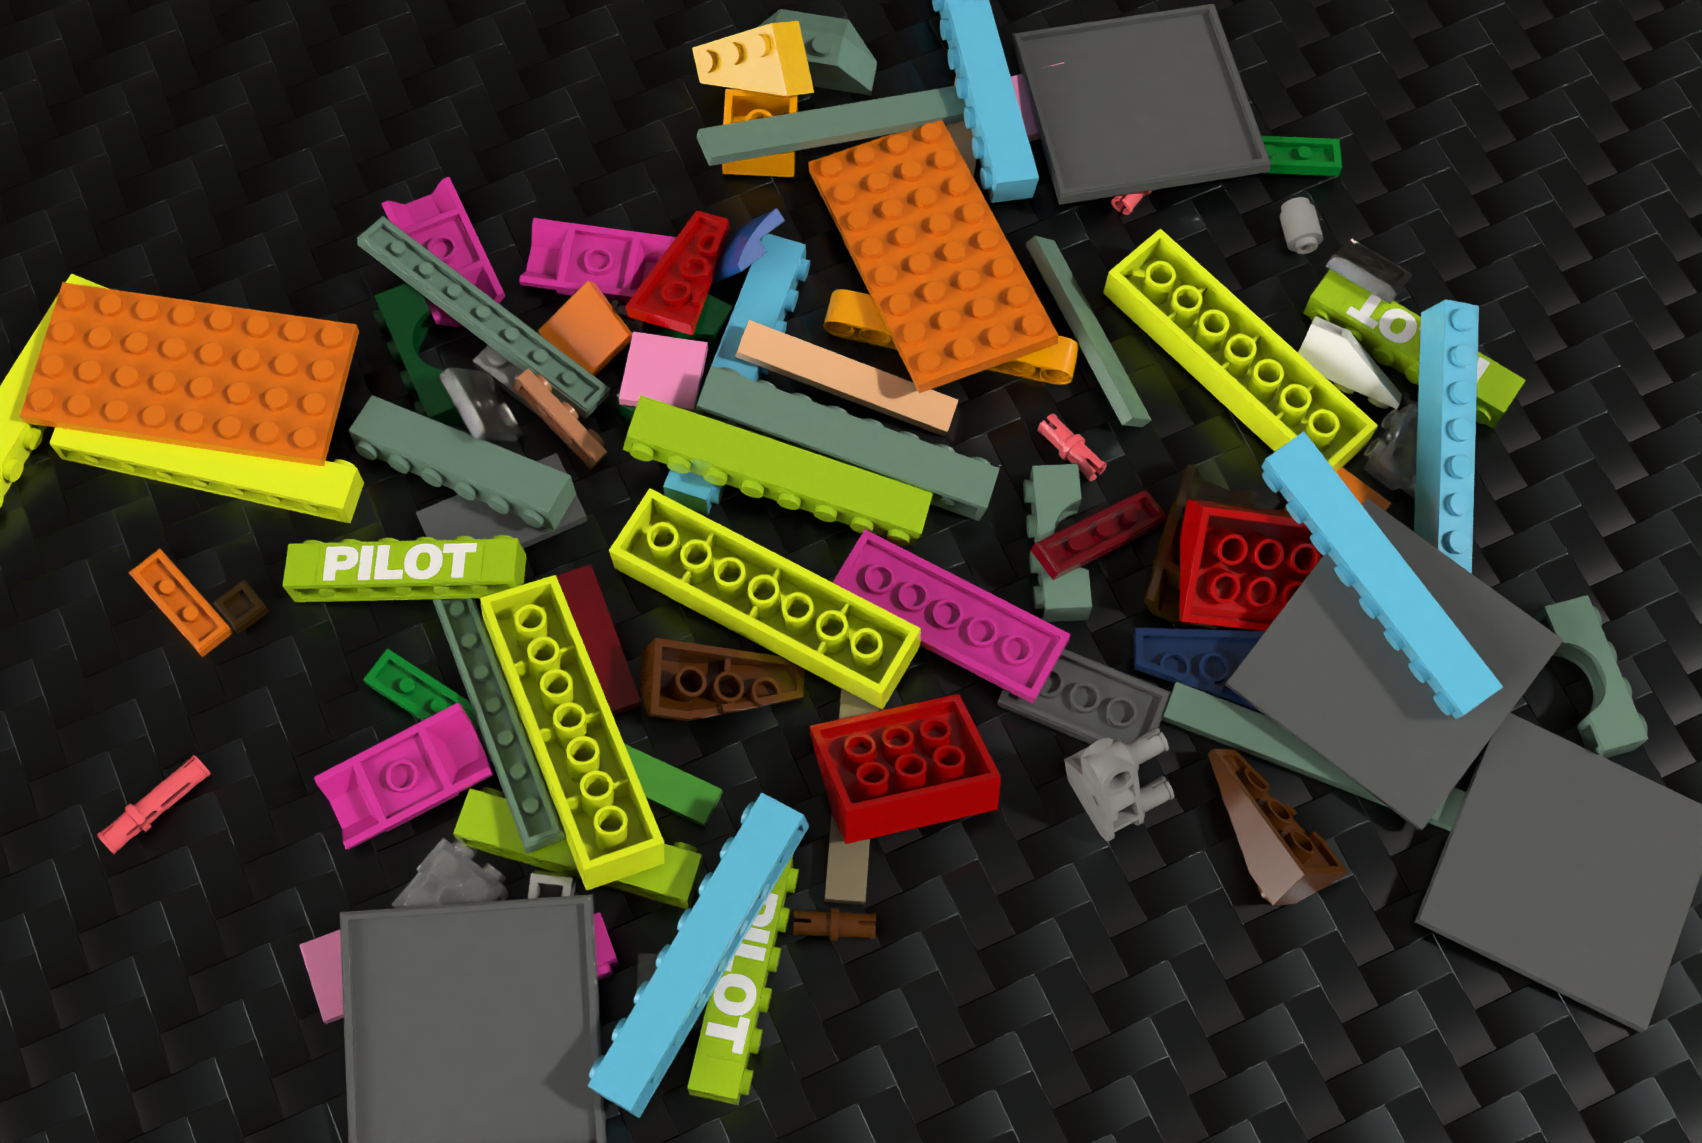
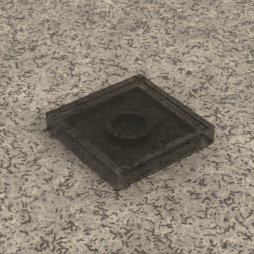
(1370, 270)
(481, 404)

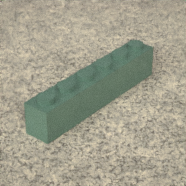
(462, 463)

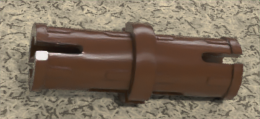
(834, 924)

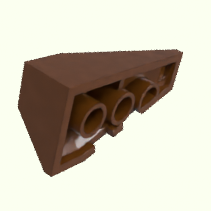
(708, 681)
(1275, 847)

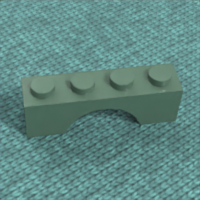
(1054, 498)
(1613, 721)

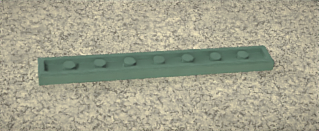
(829, 125)
(482, 315)
(500, 723)
(1267, 740)

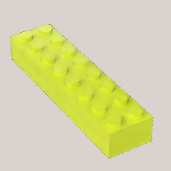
(1234, 352)
(766, 598)
(572, 733)

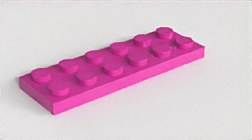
(956, 616)

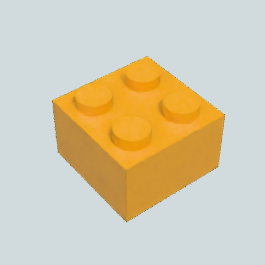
(752, 105)

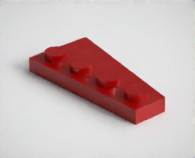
(681, 279)

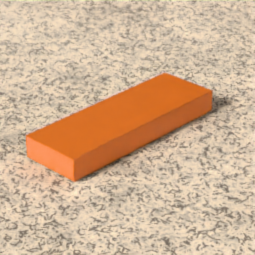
(181, 602)

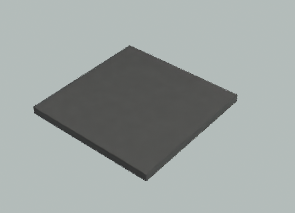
(1139, 104)
(1352, 696)
(1568, 871)
(472, 1023)

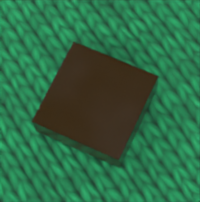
(240, 607)

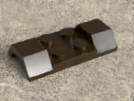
(1164, 585)

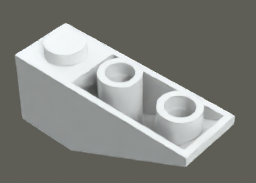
(1347, 364)

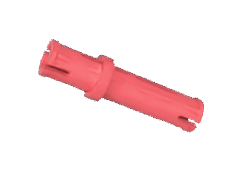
(153, 804)

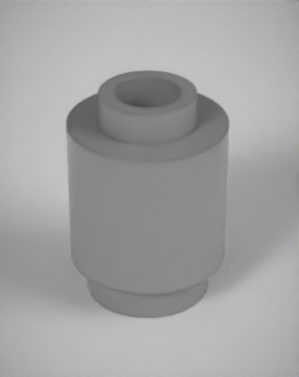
(1300, 225)

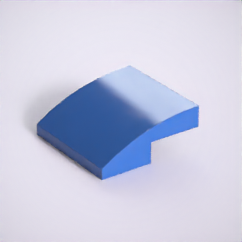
(744, 245)

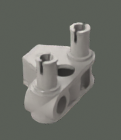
(1108, 781)

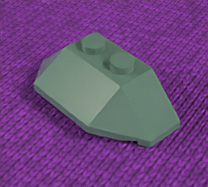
(833, 52)

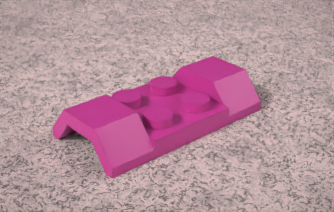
(446, 231)
(571, 254)
(405, 775)

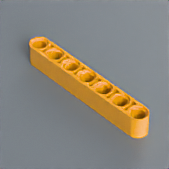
(856, 318)

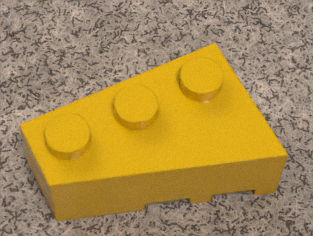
(757, 60)

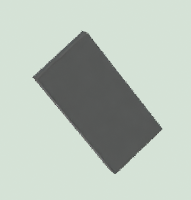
(477, 520)
(1092, 702)

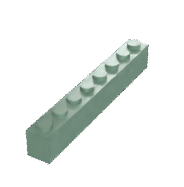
(956, 481)

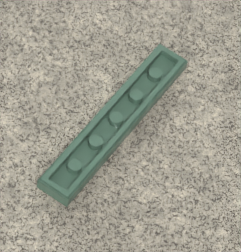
(1088, 332)

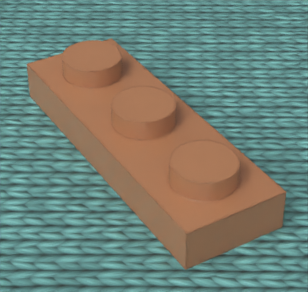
(560, 418)

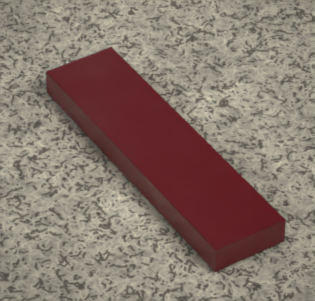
(1099, 534)
(599, 638)

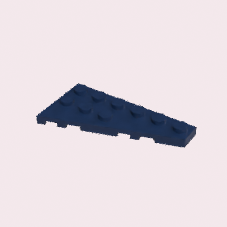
(1195, 657)

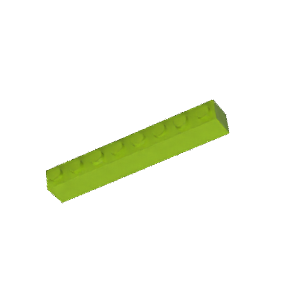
(777, 471)

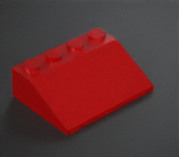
(1240, 563)
(905, 768)

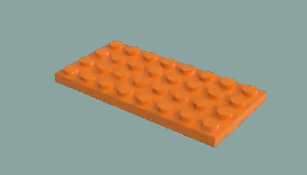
(932, 255)
(191, 374)

